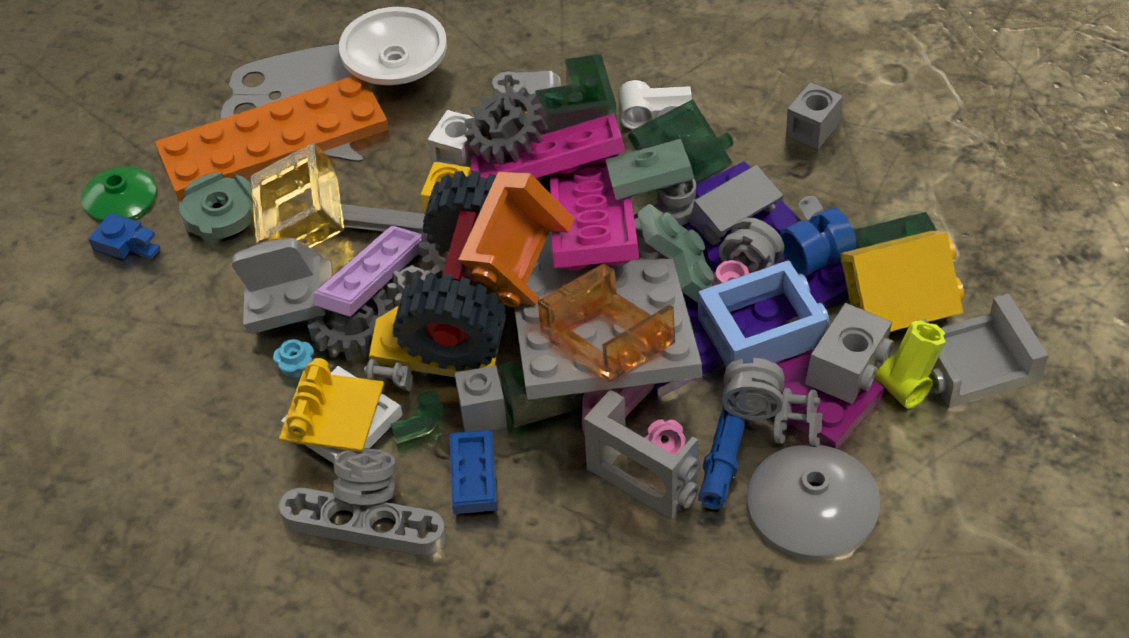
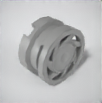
(753, 245)
(753, 389)
(364, 476)

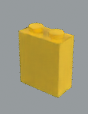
(905, 279)

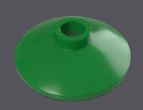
(119, 191)

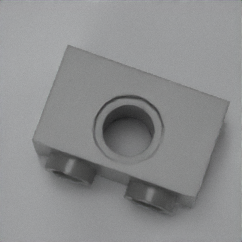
(849, 353)

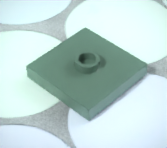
(649, 169)

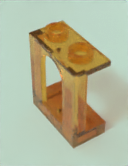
(597, 295)

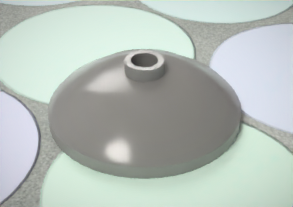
(813, 519)

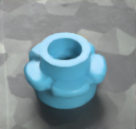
(293, 365)

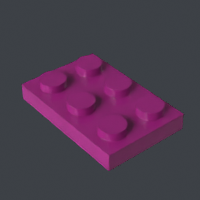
(839, 416)

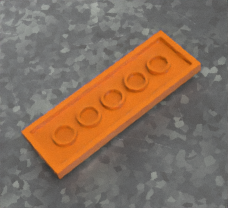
(266, 134)

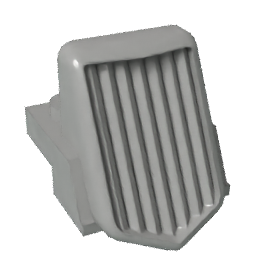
(280, 283)

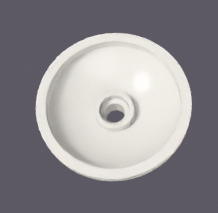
(393, 45)

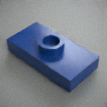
(473, 472)

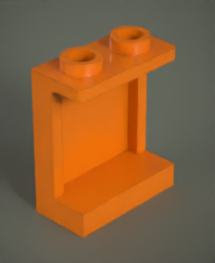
(512, 234)

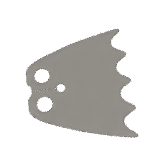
(291, 75)

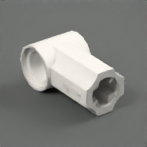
(641, 103)

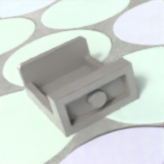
(988, 355)

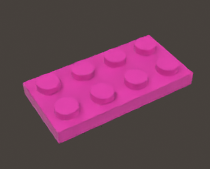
(561, 150)

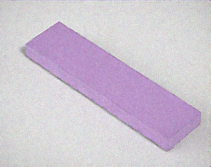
(368, 271)

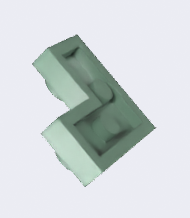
(676, 242)

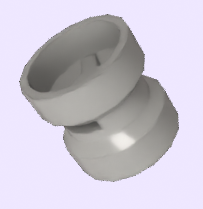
(677, 200)

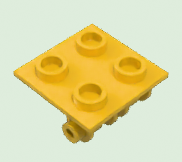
(331, 409)

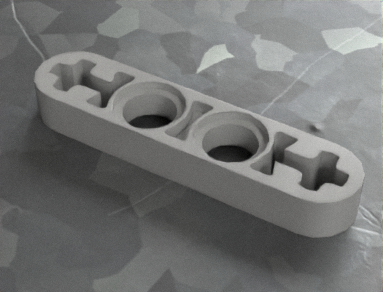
(359, 528)

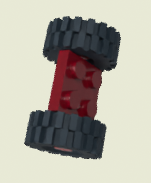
(451, 316)

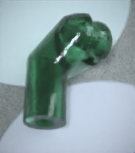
(423, 420)

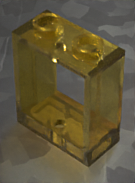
(289, 178)

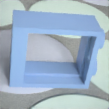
(775, 344)

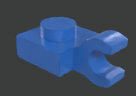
(122, 235)

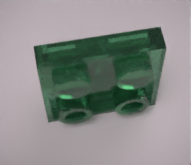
(702, 146)

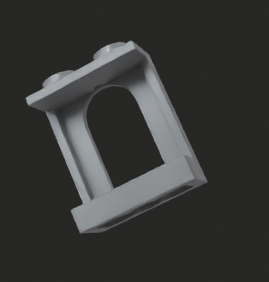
(608, 438)

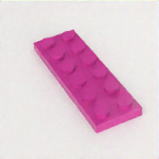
(602, 225)

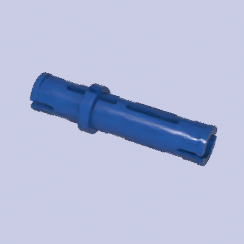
(721, 462)

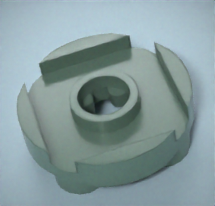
(221, 222)

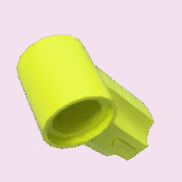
(908, 371)

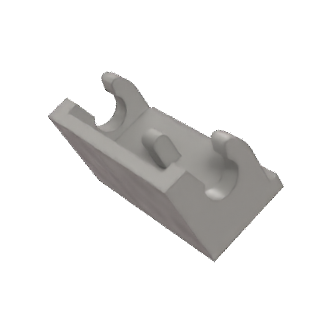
(734, 200)

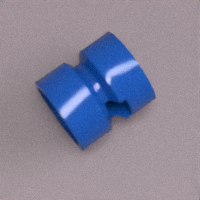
(818, 241)

